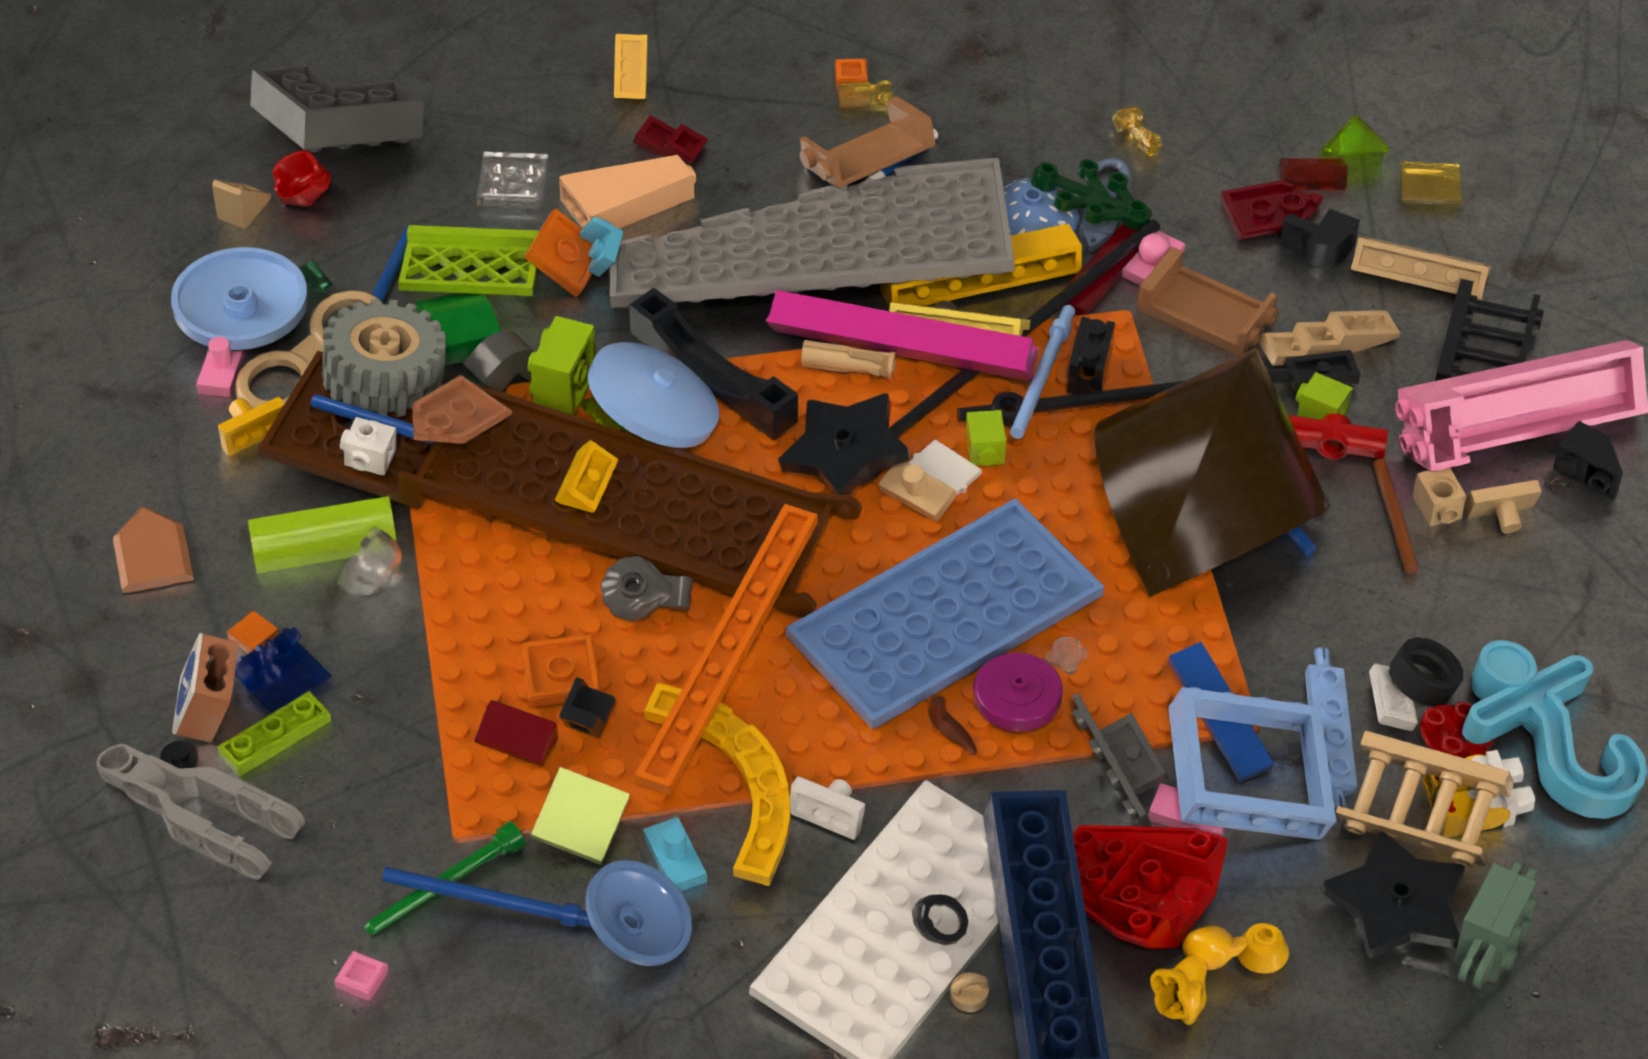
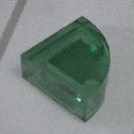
(315, 276)

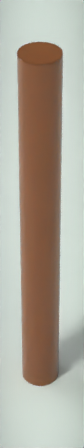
(1395, 516)

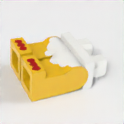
(1502, 808)

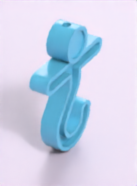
(1519, 696)

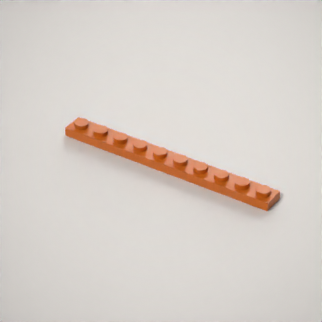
(726, 650)

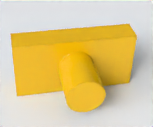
(630, 66)
(248, 424)

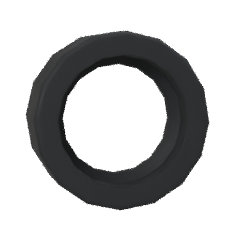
(1417, 684)

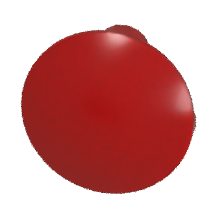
(1442, 730)

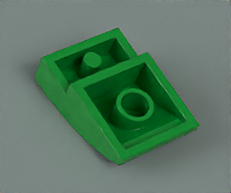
(465, 321)

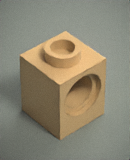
(1439, 496)

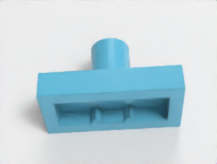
(675, 854)

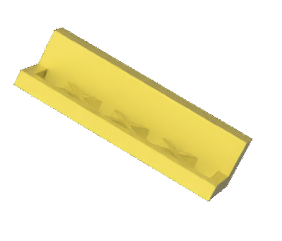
(978, 320)

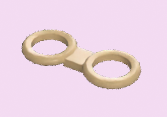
(303, 353)

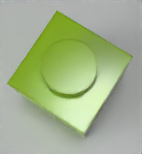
(1323, 397)
(985, 438)

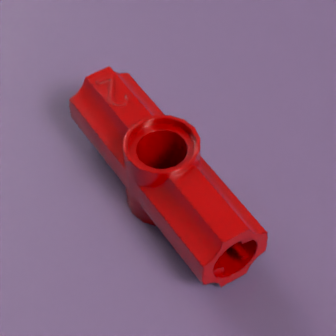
(1337, 437)

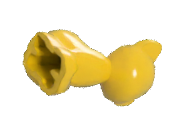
(1182, 990)

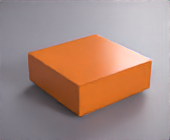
(850, 71)
(252, 631)

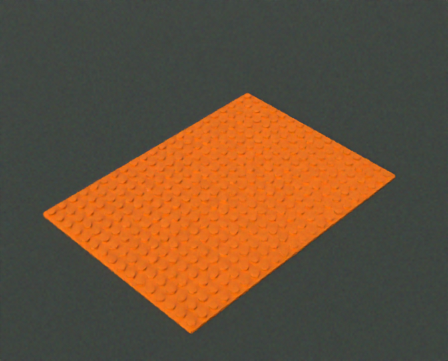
(509, 585)

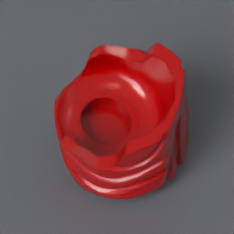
(300, 179)

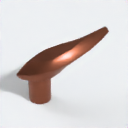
(948, 725)

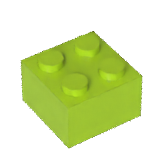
(562, 365)

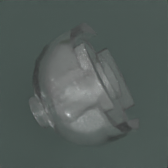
(373, 566)

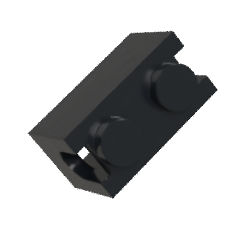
(1093, 353)

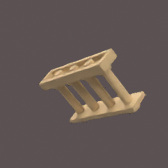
(1417, 762)

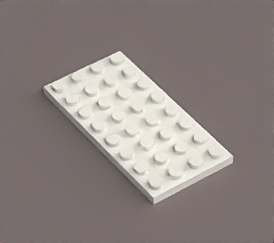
(858, 963)

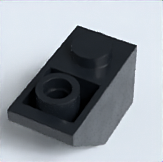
(1589, 459)

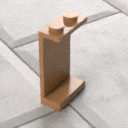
(905, 136)

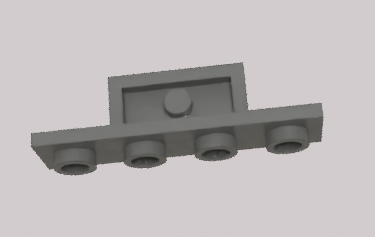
(1129, 755)

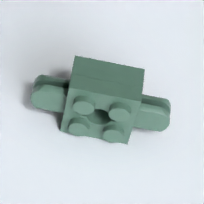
(1496, 923)

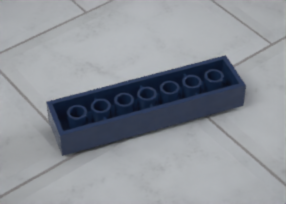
(1044, 926)

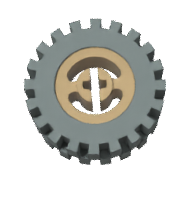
(382, 377)

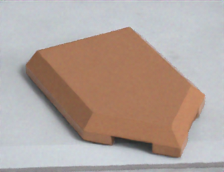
(456, 413)
(151, 552)

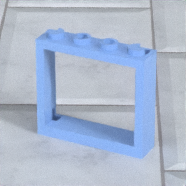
(1243, 811)

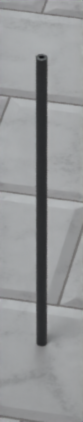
(1036, 318)

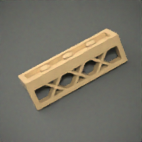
(1418, 266)

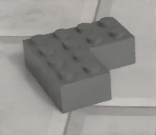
(325, 114)

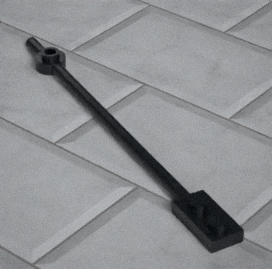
(1299, 369)

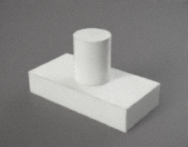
(828, 806)

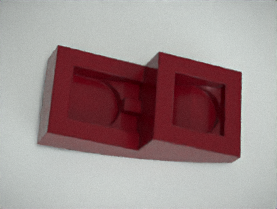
(667, 141)

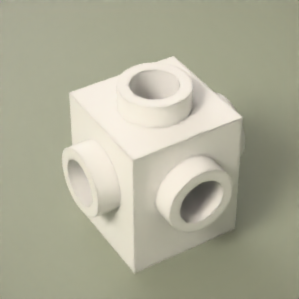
(369, 446)

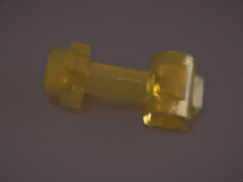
(1132, 119)

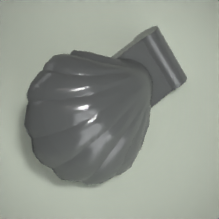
(637, 589)

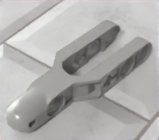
(165, 787)

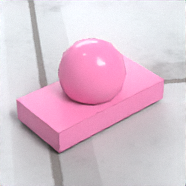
(1151, 251)

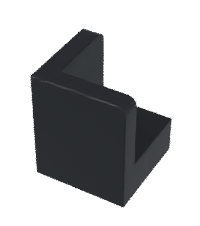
(587, 709)

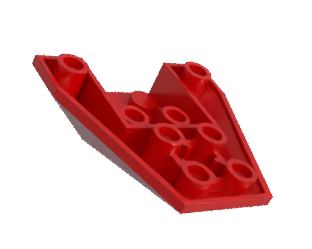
(1148, 880)

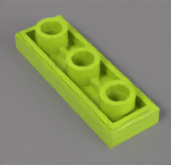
(274, 733)

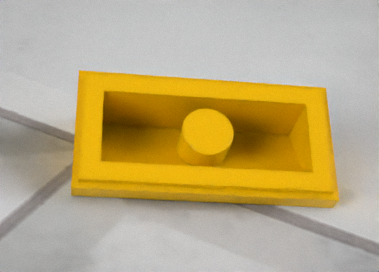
(587, 478)

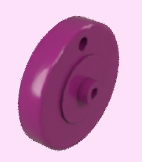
(1018, 692)

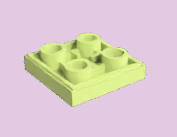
(580, 815)

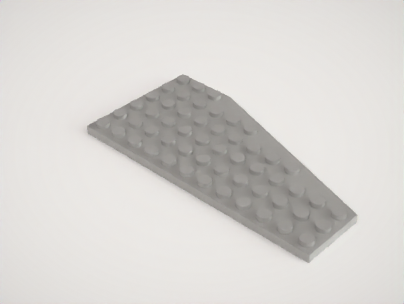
(884, 230)

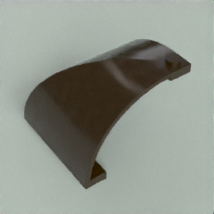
(1205, 472)

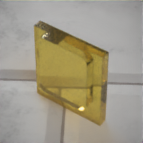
(1430, 183)

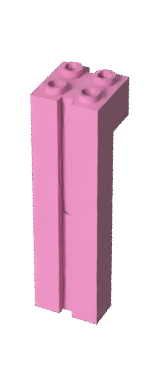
(1520, 402)

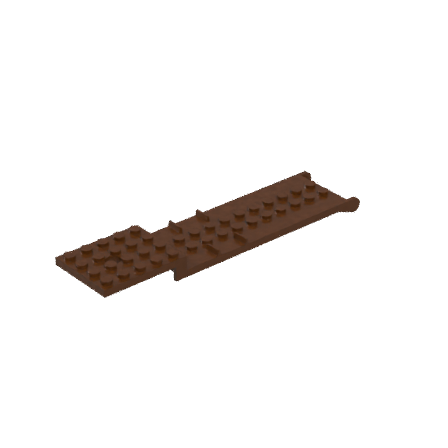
(658, 505)

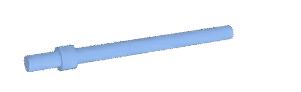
(1058, 334)

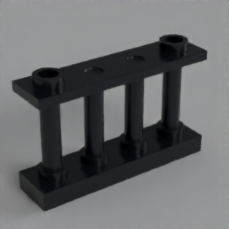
(1461, 327)

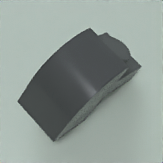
(500, 359)

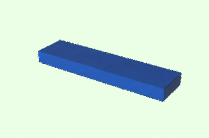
(1235, 740)

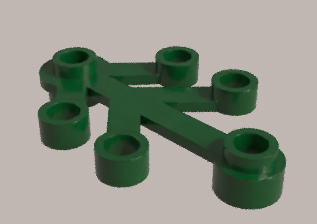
(1129, 211)

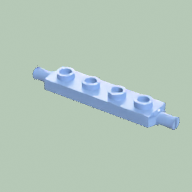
(1328, 691)

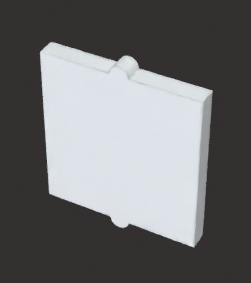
(946, 466)

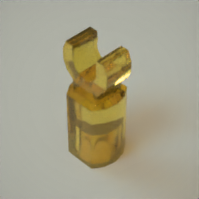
(864, 94)

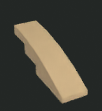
(1339, 332)

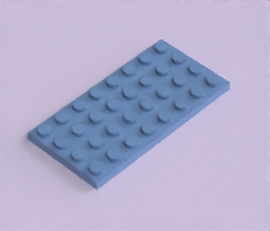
(944, 613)

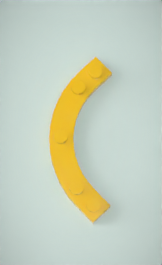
(764, 778)

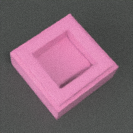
(361, 975)

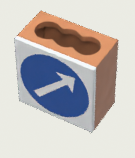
(205, 688)

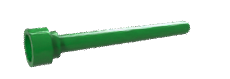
(506, 840)

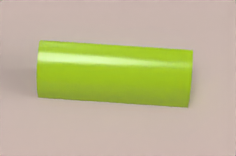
(317, 533)

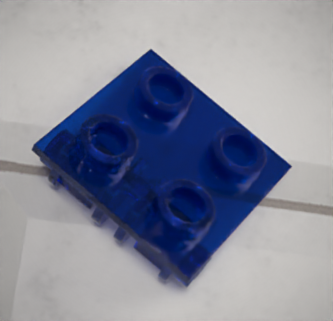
(280, 670)

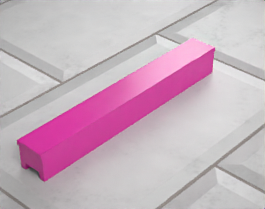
(903, 334)

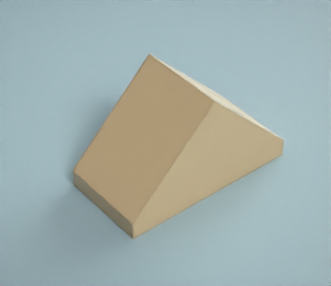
(238, 202)

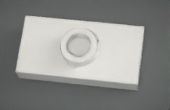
(1391, 704)

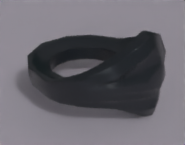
(925, 925)

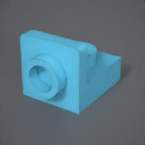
(605, 244)

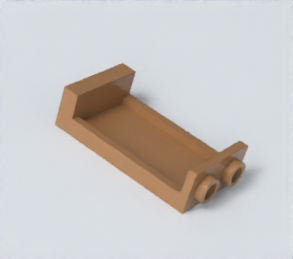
(1205, 305)

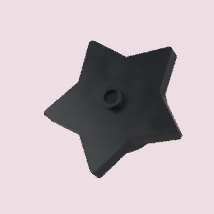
(845, 444)
(1398, 898)

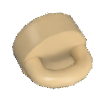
(969, 992)

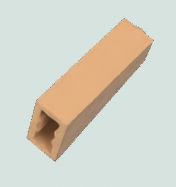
(627, 191)

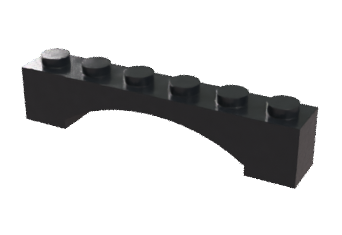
(762, 402)

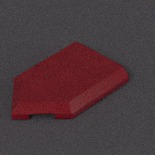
(1263, 207)

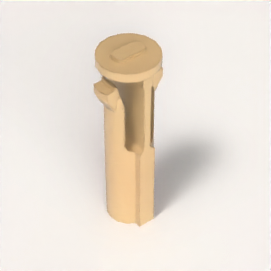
(847, 359)

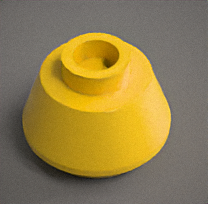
(1265, 949)

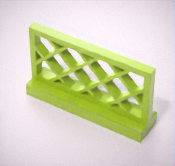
(468, 248)

